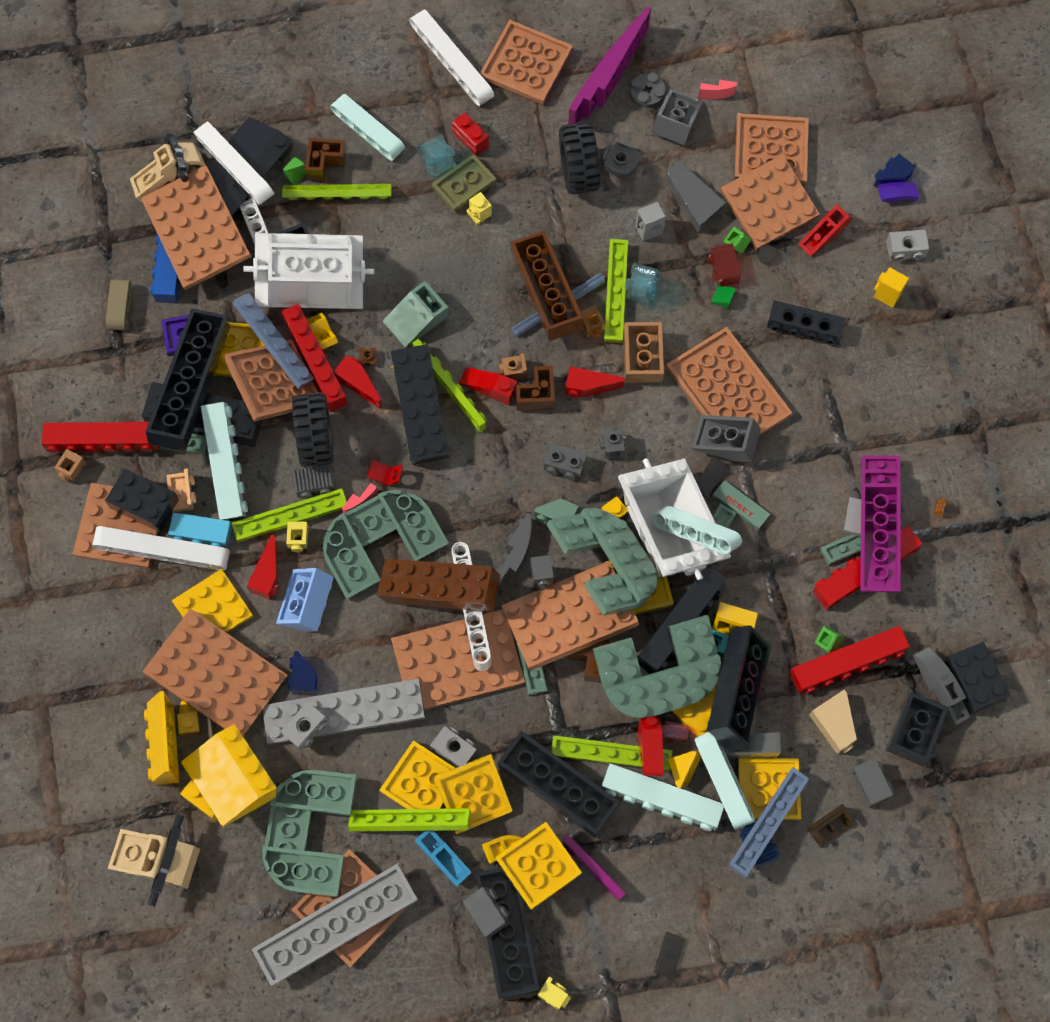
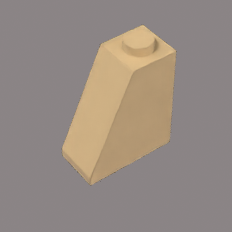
(836, 722)

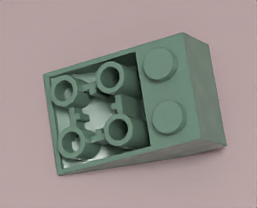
(416, 314)

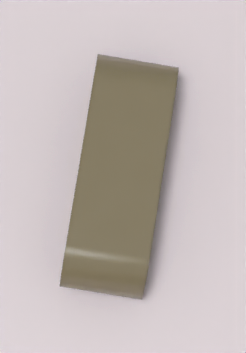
(118, 304)

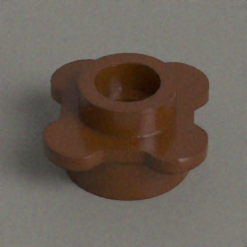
(370, 360)

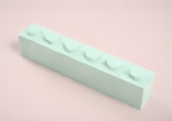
(223, 461)
(663, 797)

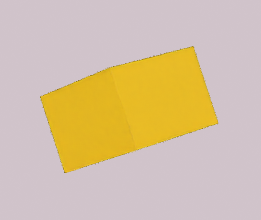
(684, 767)

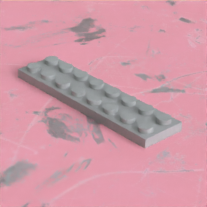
(350, 709)
(334, 925)

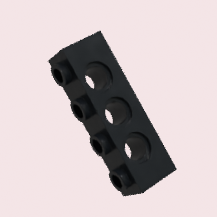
(814, 318)

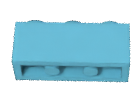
(200, 530)

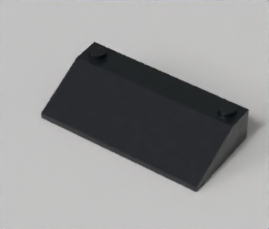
(260, 148)

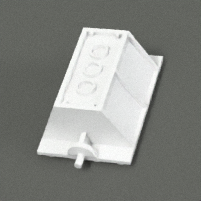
(309, 270)
(652, 490)

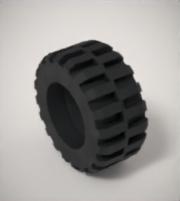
(579, 158)
(312, 429)

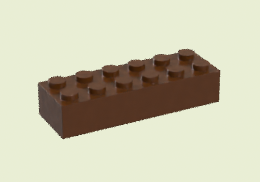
(547, 286)
(439, 585)

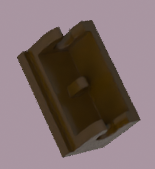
(831, 825)

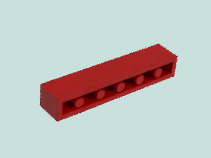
(314, 357)
(96, 436)
(847, 581)
(849, 660)

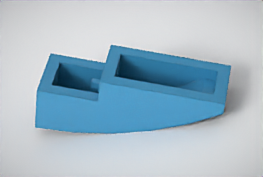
(442, 856)

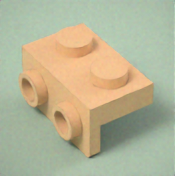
(182, 485)

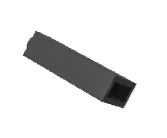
(694, 196)
(761, 746)

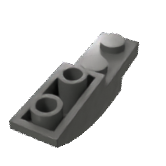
(518, 545)
(942, 681)

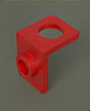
(384, 474)

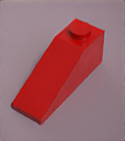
(826, 230)
(354, 377)
(588, 383)
(489, 384)
(265, 576)
(651, 746)

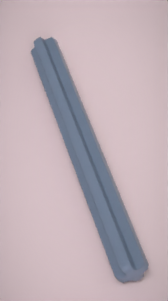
(578, 292)

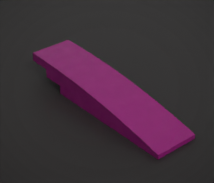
(609, 70)
(880, 524)

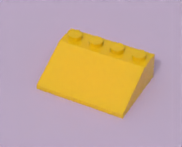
(162, 740)
(229, 776)

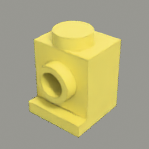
(479, 208)
(295, 530)
(554, 994)

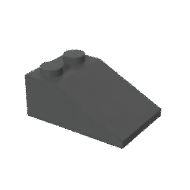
(676, 117)
(727, 437)

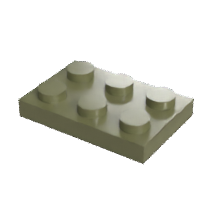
(463, 182)

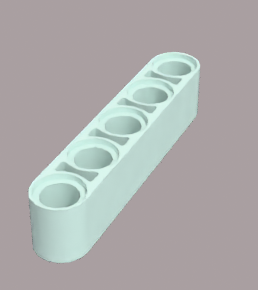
(367, 127)
(697, 530)
(725, 780)

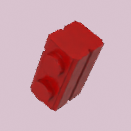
(470, 134)

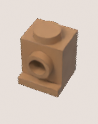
(516, 372)
(67, 461)

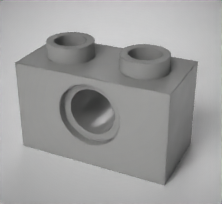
(650, 221)
(915, 239)
(293, 729)
(448, 737)

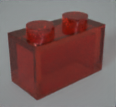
(724, 265)

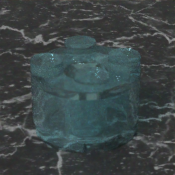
(437, 156)
(642, 284)

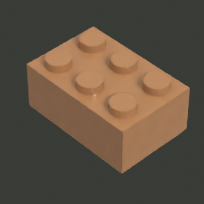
(643, 352)

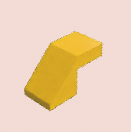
(322, 331)

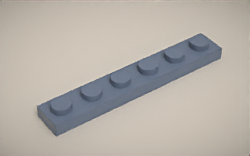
(273, 341)
(768, 822)

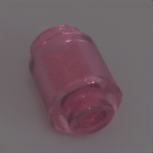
(674, 732)

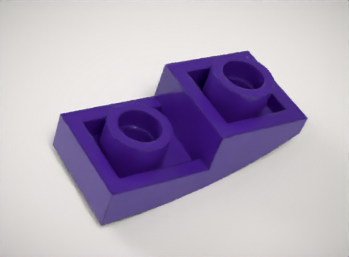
(895, 191)

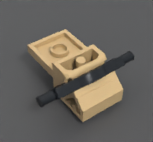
(170, 163)
(155, 858)

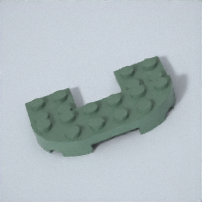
(370, 522)
(635, 572)
(664, 690)
(289, 828)

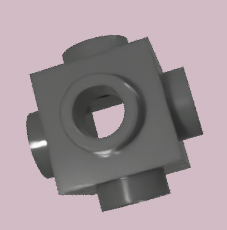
(613, 443)

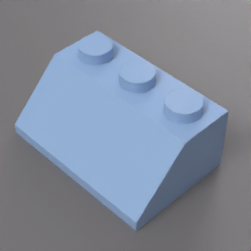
(305, 599)

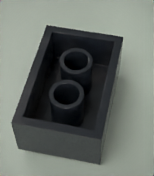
(142, 500)
(977, 678)
(917, 729)

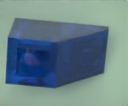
(896, 170)
(303, 677)

